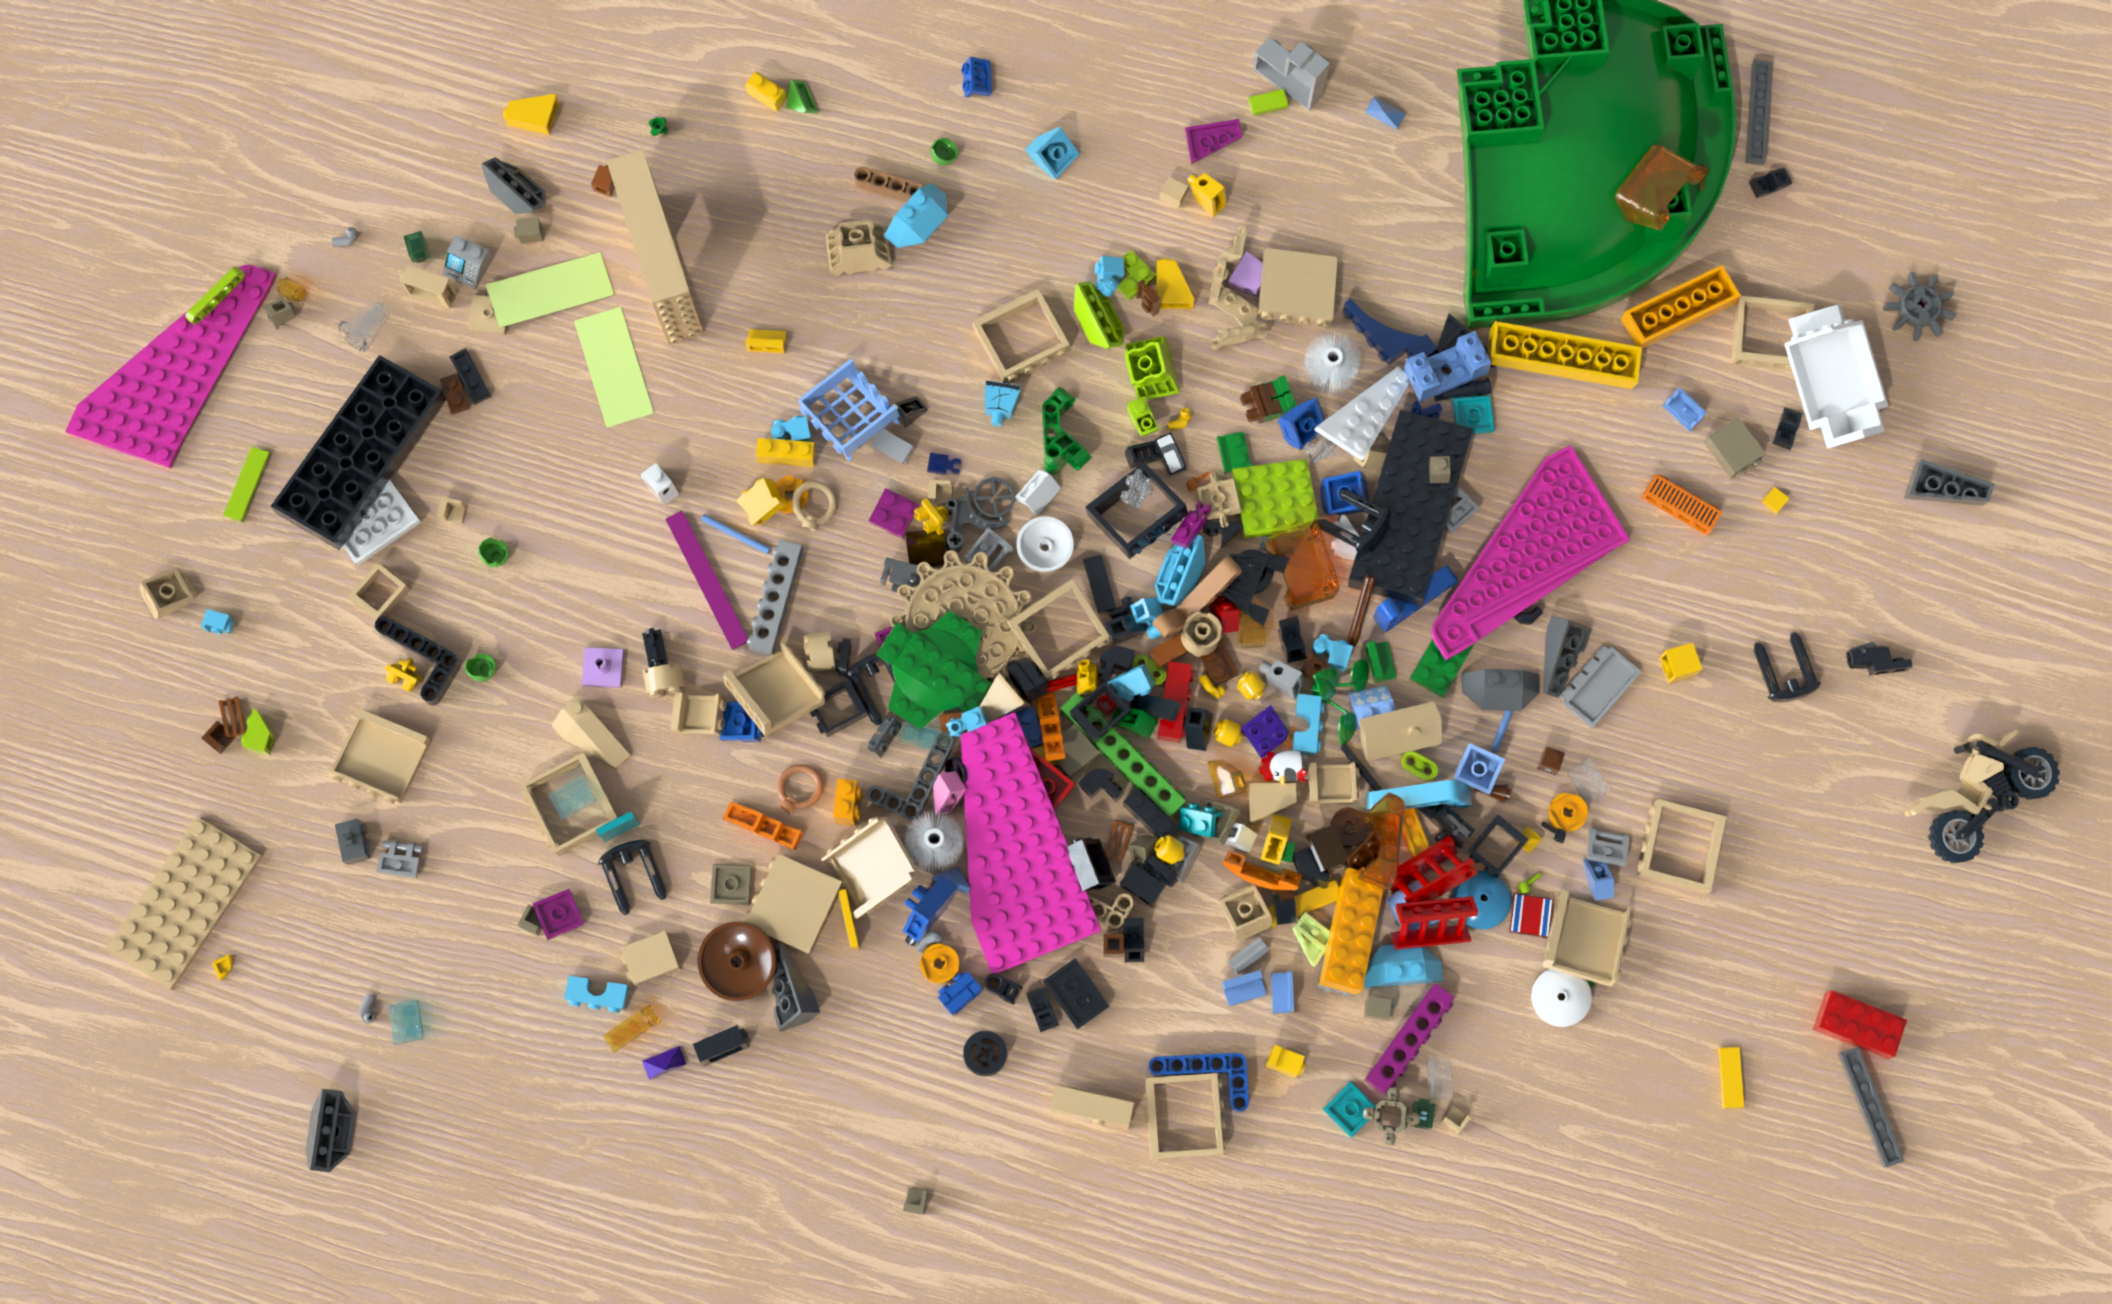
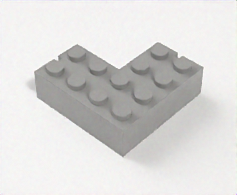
(1296, 71)

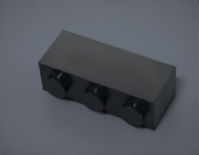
(1149, 815)

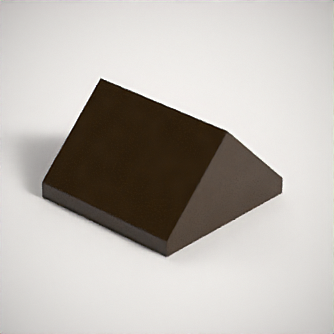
(926, 548)
(1327, 848)

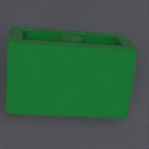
(1380, 661)

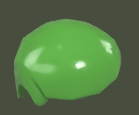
(943, 151)
(493, 552)
(481, 667)

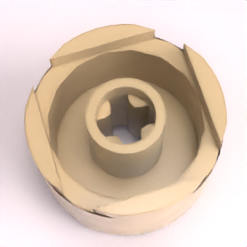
(1201, 624)
(819, 651)
(663, 679)

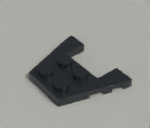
(1244, 586)

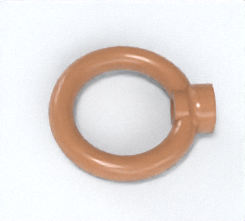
(789, 804)

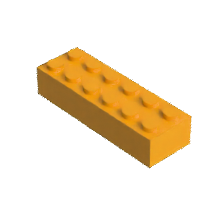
(1680, 307)
(1351, 934)

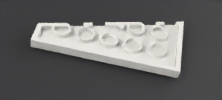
(1363, 418)

